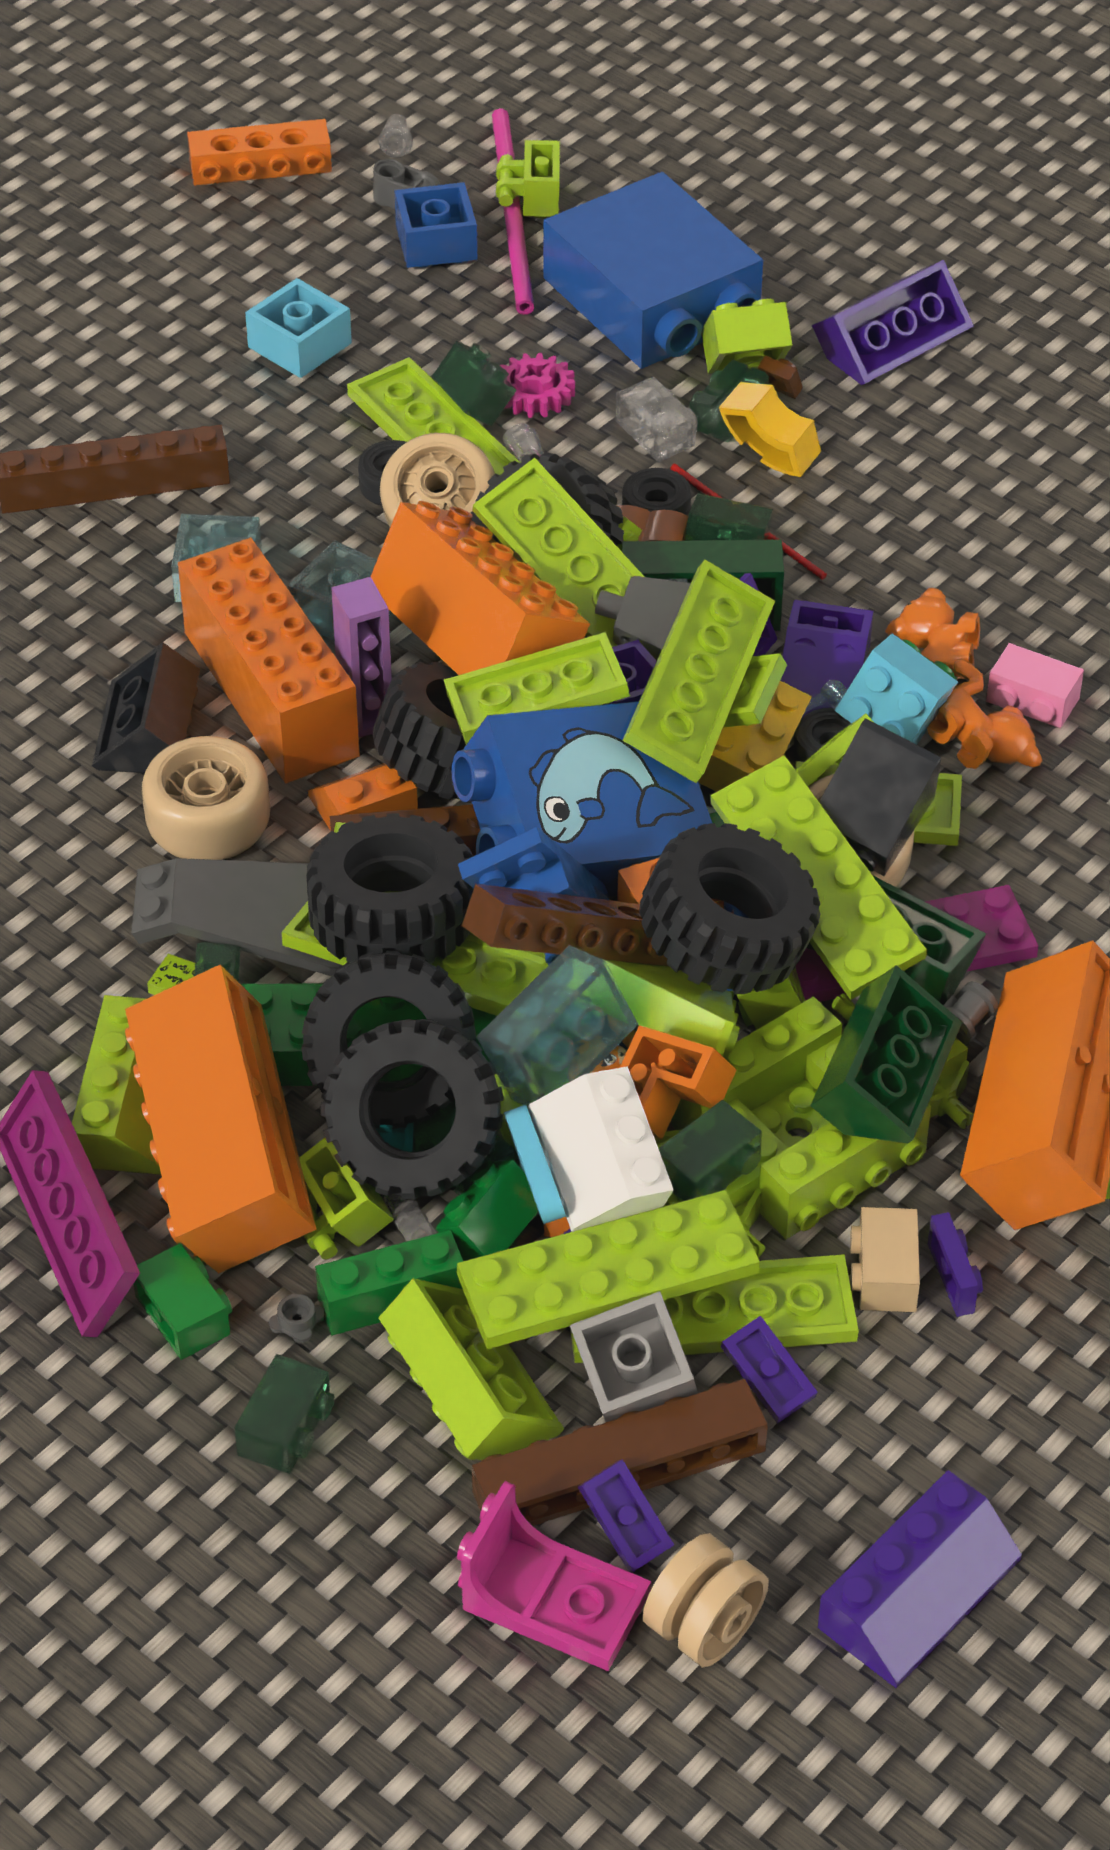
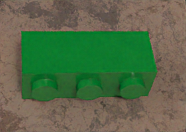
(364, 1285)

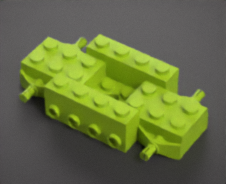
(774, 1090)

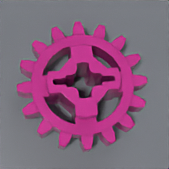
(539, 384)

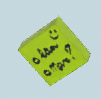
(170, 973)

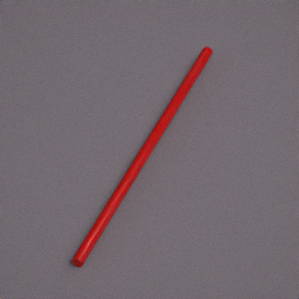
(785, 548)

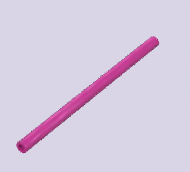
(514, 222)

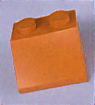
(364, 792)

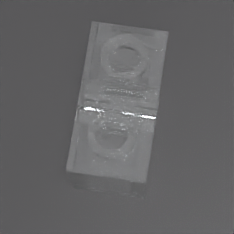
(656, 419)

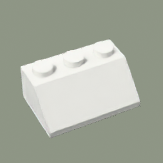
(600, 1149)

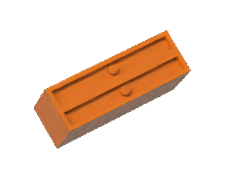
(468, 591)
(269, 660)
(1045, 1092)
(218, 1120)

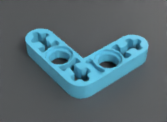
(534, 1164)

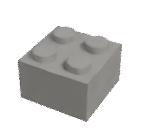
(633, 1357)

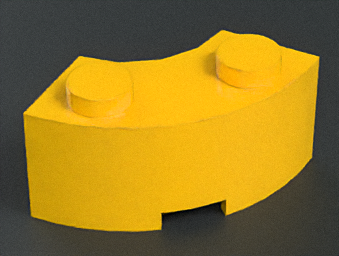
(770, 428)

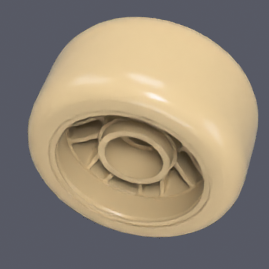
(433, 464)
(206, 798)

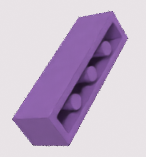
(363, 645)

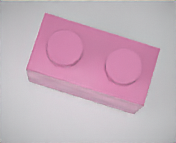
(1035, 685)

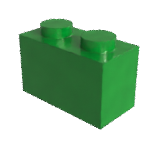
(490, 1210)
(182, 1301)

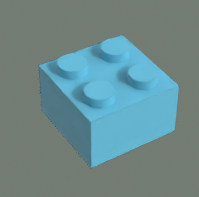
(298, 327)
(897, 690)

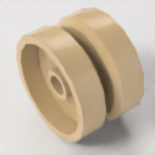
(705, 1599)

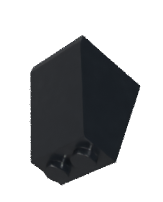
(880, 793)

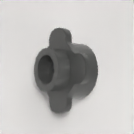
(295, 1307)

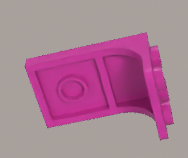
(546, 1587)

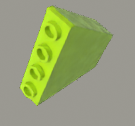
(677, 1006)

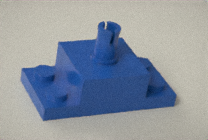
(533, 864)

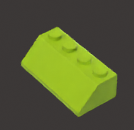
(110, 1099)
(473, 1389)

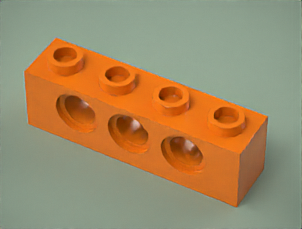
(259, 152)

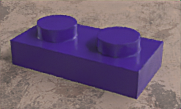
(950, 1256)
(768, 1369)
(625, 1515)

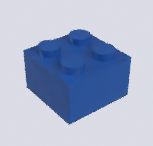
(436, 225)

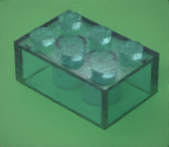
(557, 1027)

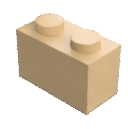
(887, 1259)

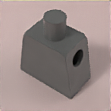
(644, 611)

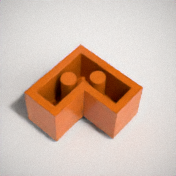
(673, 1070)

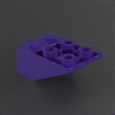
(825, 645)

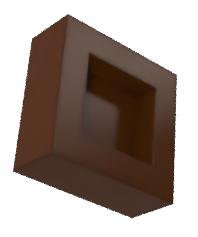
(782, 376)

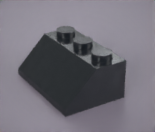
(146, 711)

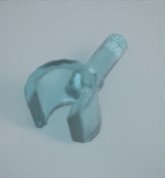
(832, 692)

